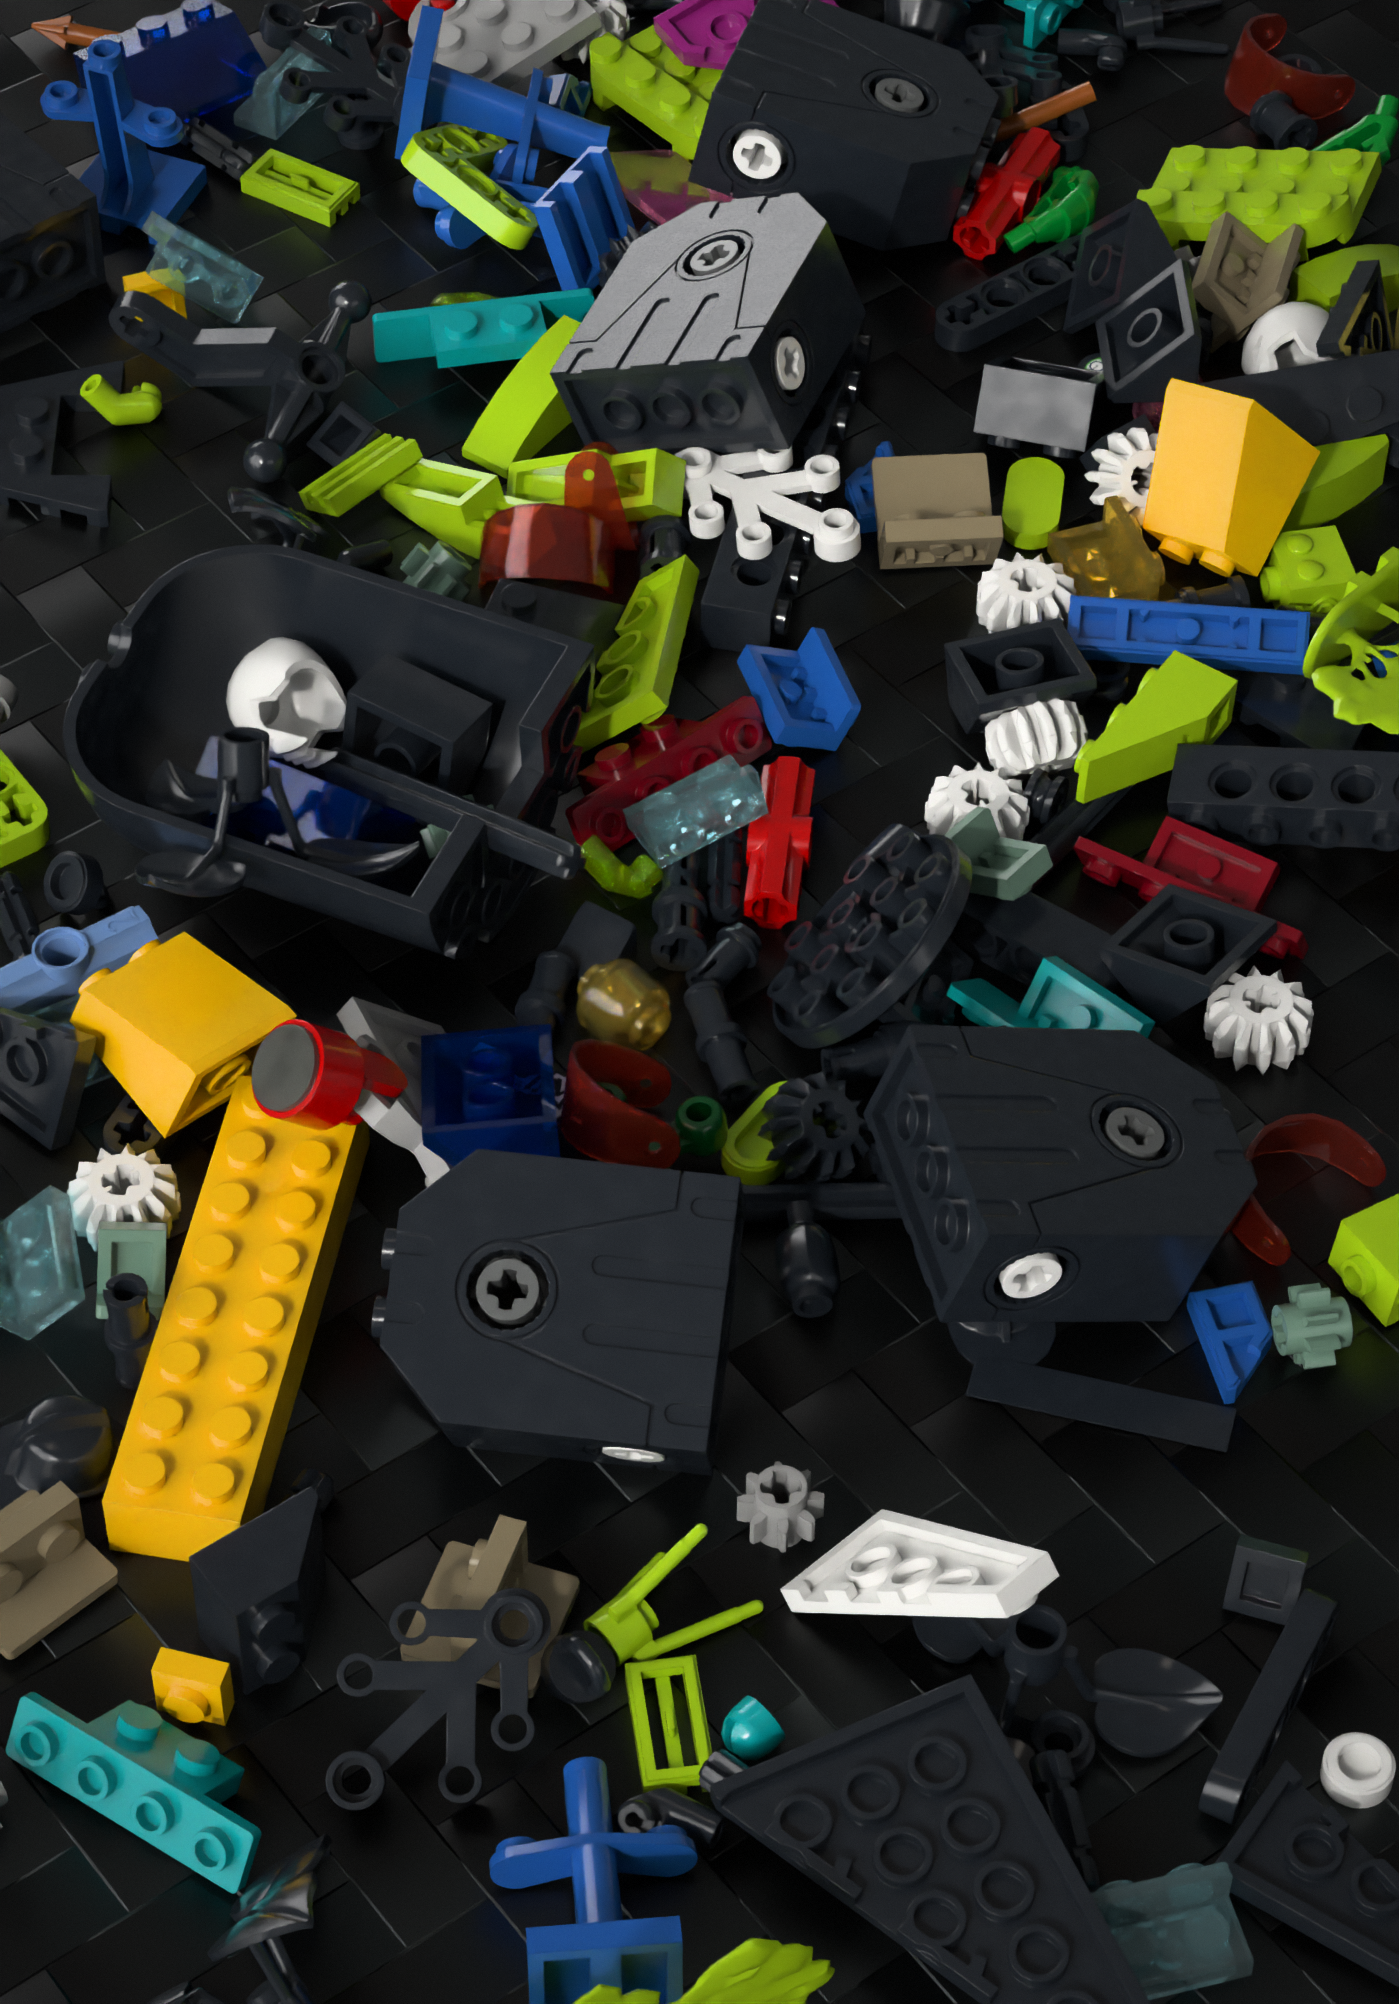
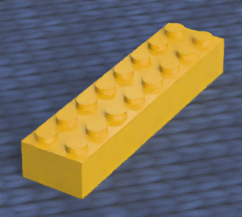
(233, 1332)

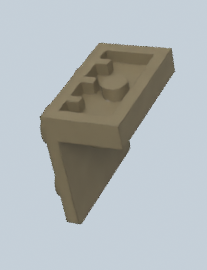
(934, 511)

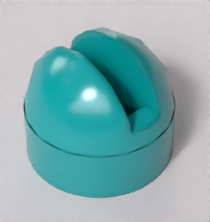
(751, 1730)

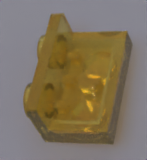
(1109, 556)

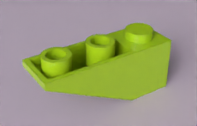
(1172, 706)

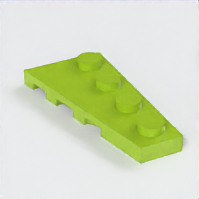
(644, 660)

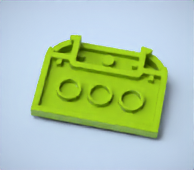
(653, 87)
(1263, 191)

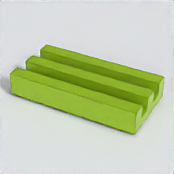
(300, 187)
(361, 475)
(677, 1775)

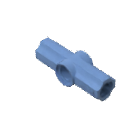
(67, 957)

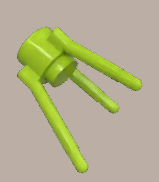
(629, 1620)

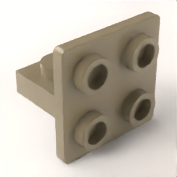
(1243, 276)
(45, 1567)
(472, 1575)

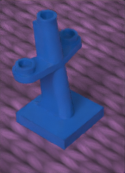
(447, 95)
(124, 173)
(572, 214)
(601, 1945)

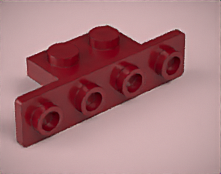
(657, 758)
(1201, 865)

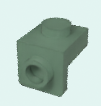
(999, 864)
(136, 1250)

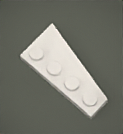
(921, 1570)

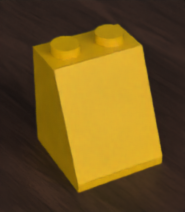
(1222, 479)
(177, 1027)

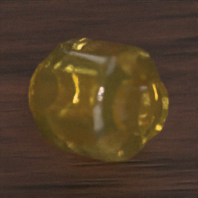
(623, 1004)

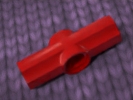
(1006, 193)
(780, 844)

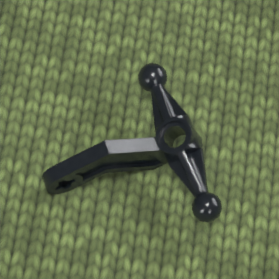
(299, 373)

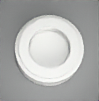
(1357, 1770)

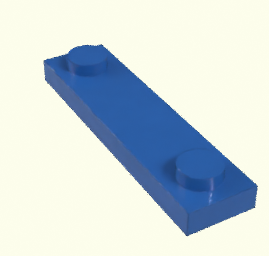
(1208, 633)

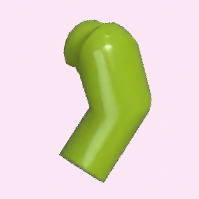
(122, 409)

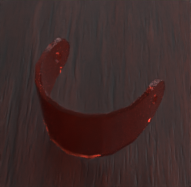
(1258, 73)
(600, 495)
(547, 544)
(604, 1124)
(1311, 1136)

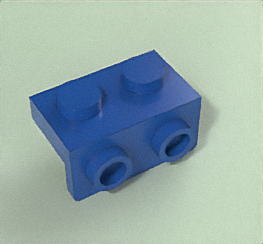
(802, 692)

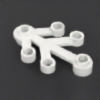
(834, 530)

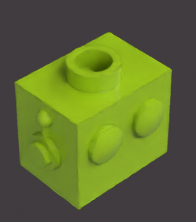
(1307, 570)
(1368, 1257)

